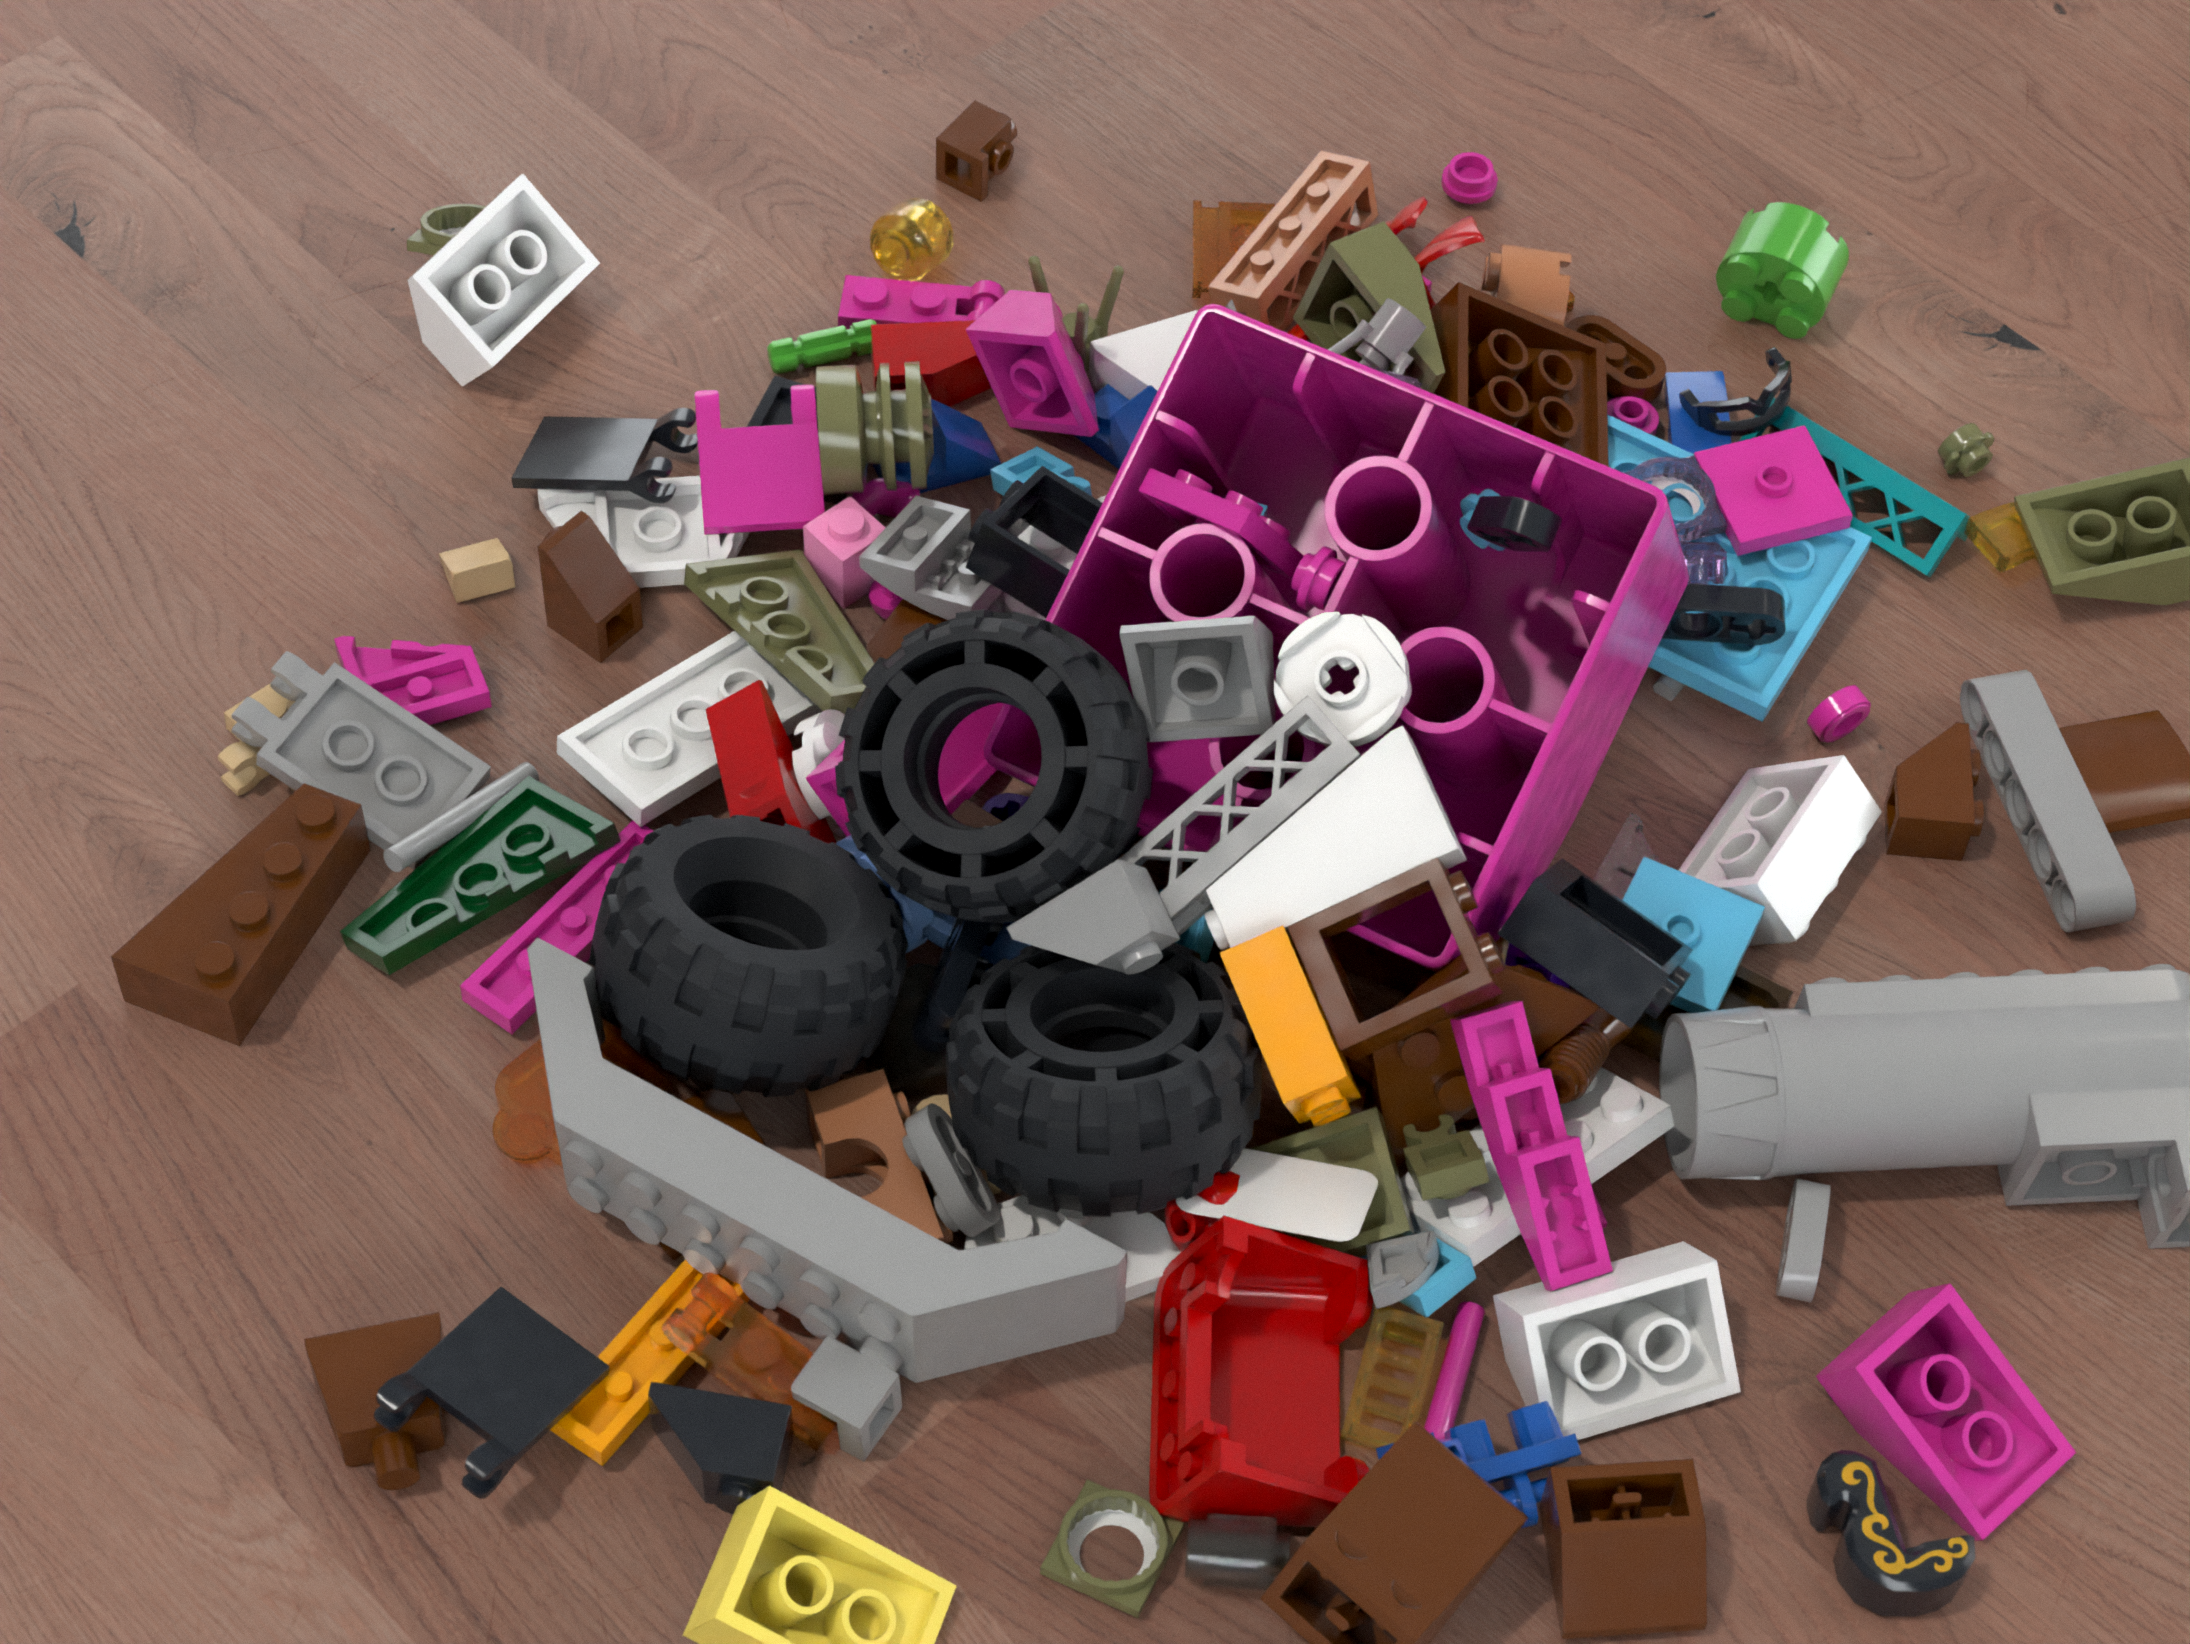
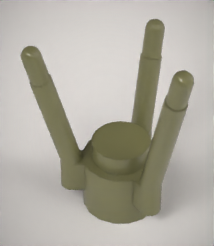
(1079, 324)

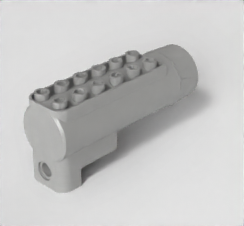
(2046, 1075)

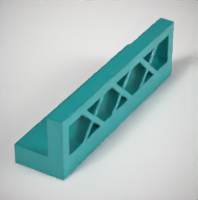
(1895, 488)

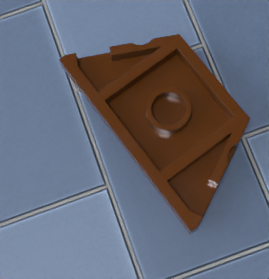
(1424, 1071)

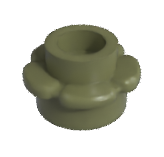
(1966, 450)

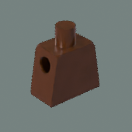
(348, 1374)

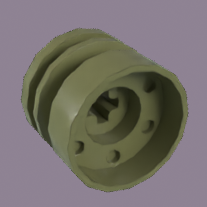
(872, 427)

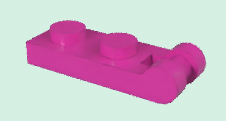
(913, 301)

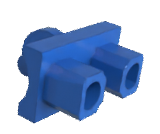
(1538, 1446)

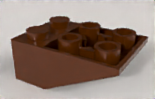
(1396, 1550)

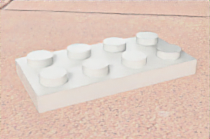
(657, 739)
(1612, 1125)

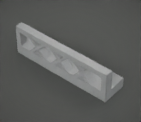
(1186, 892)

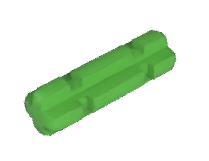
(820, 347)

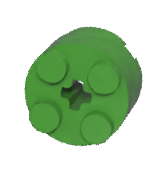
(1781, 268)

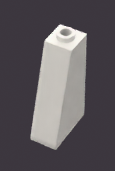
(1347, 839)

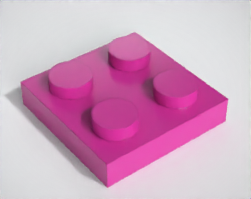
(1190, 502)

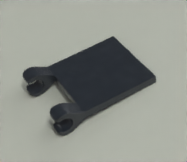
(605, 454)
(501, 1377)

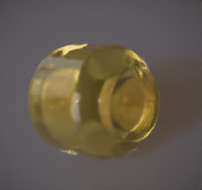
(911, 239)

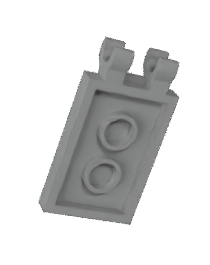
(359, 748)

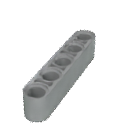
(2047, 801)

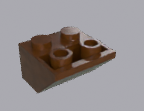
(1626, 1548)

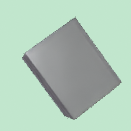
(1202, 677)

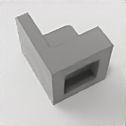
(851, 1392)

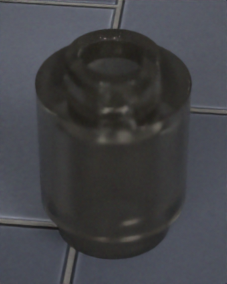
(1235, 1551)

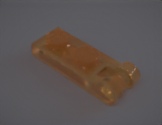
(752, 1357)

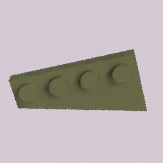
(789, 620)

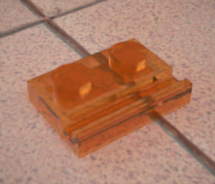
(1219, 235)

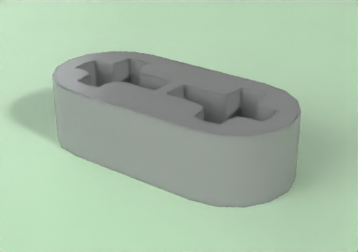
(1803, 1240)

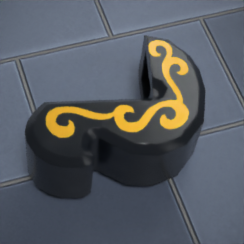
(1871, 1551)

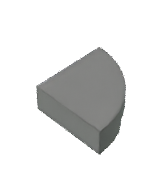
(1401, 1266)

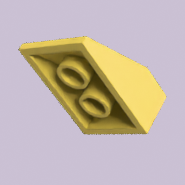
(812, 1581)

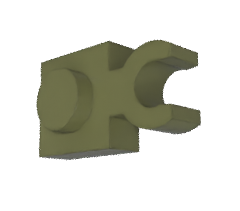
(1443, 1161)

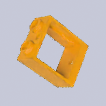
(1291, 1028)

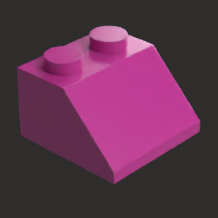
(1034, 365)

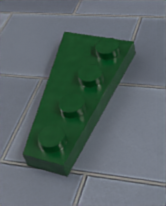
(485, 868)

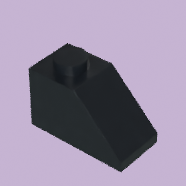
(723, 1441)

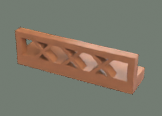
(1295, 238)

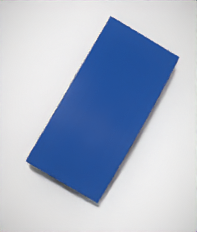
(1681, 428)

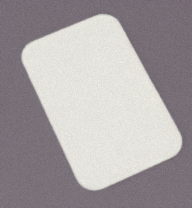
(1294, 1196)

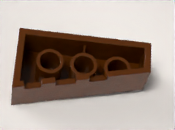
(247, 919)

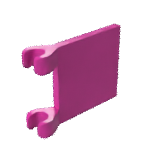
(759, 473)

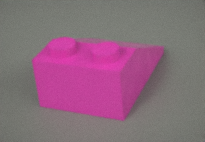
(1947, 1409)

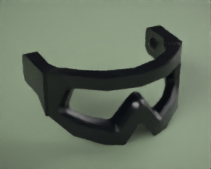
(1705, 412)

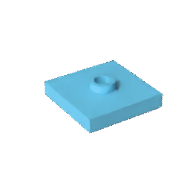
(1702, 917)

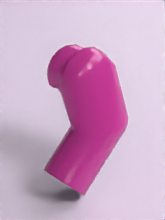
(883, 502)

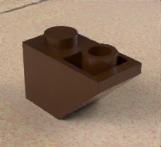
(588, 589)
(1932, 799)

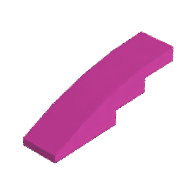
(1530, 1146)

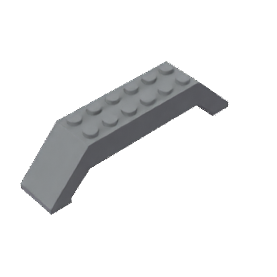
(794, 1233)

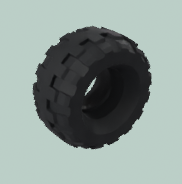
(1087, 782)
(748, 955)
(1103, 1080)

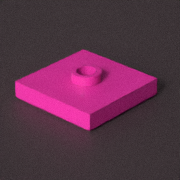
(1774, 490)

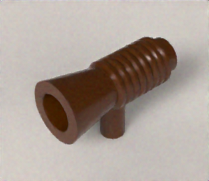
(1582, 1053)

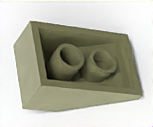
(1354, 284)
(2115, 535)

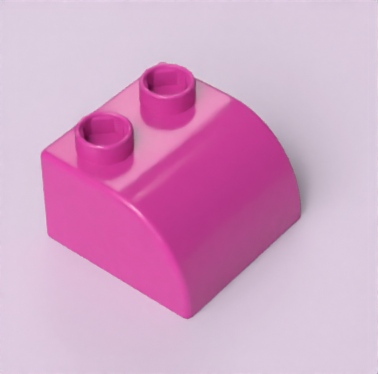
(1508, 651)

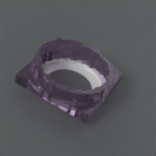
(1686, 470)

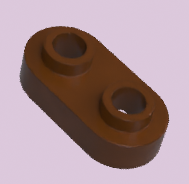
(1630, 364)

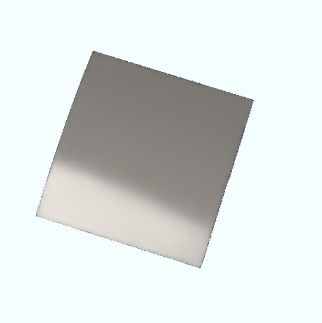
(926, 557)

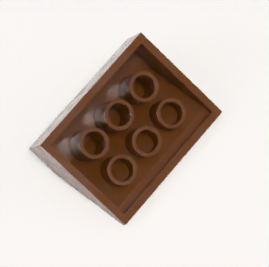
(1523, 370)

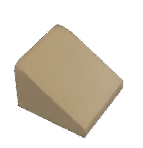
(478, 570)

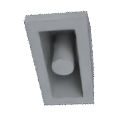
(1104, 921)

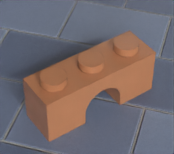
(861, 1130)

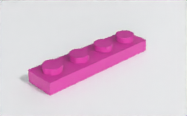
(503, 983)

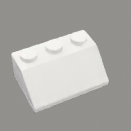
(496, 280)
(1786, 840)
(1622, 1341)

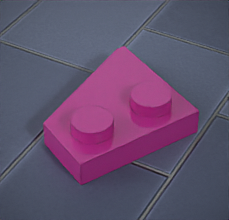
(424, 680)

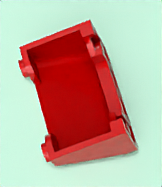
(1253, 1376)

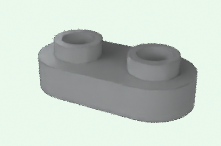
(961, 1190)

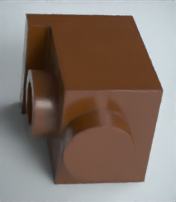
(975, 149)

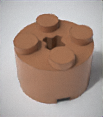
(1529, 280)

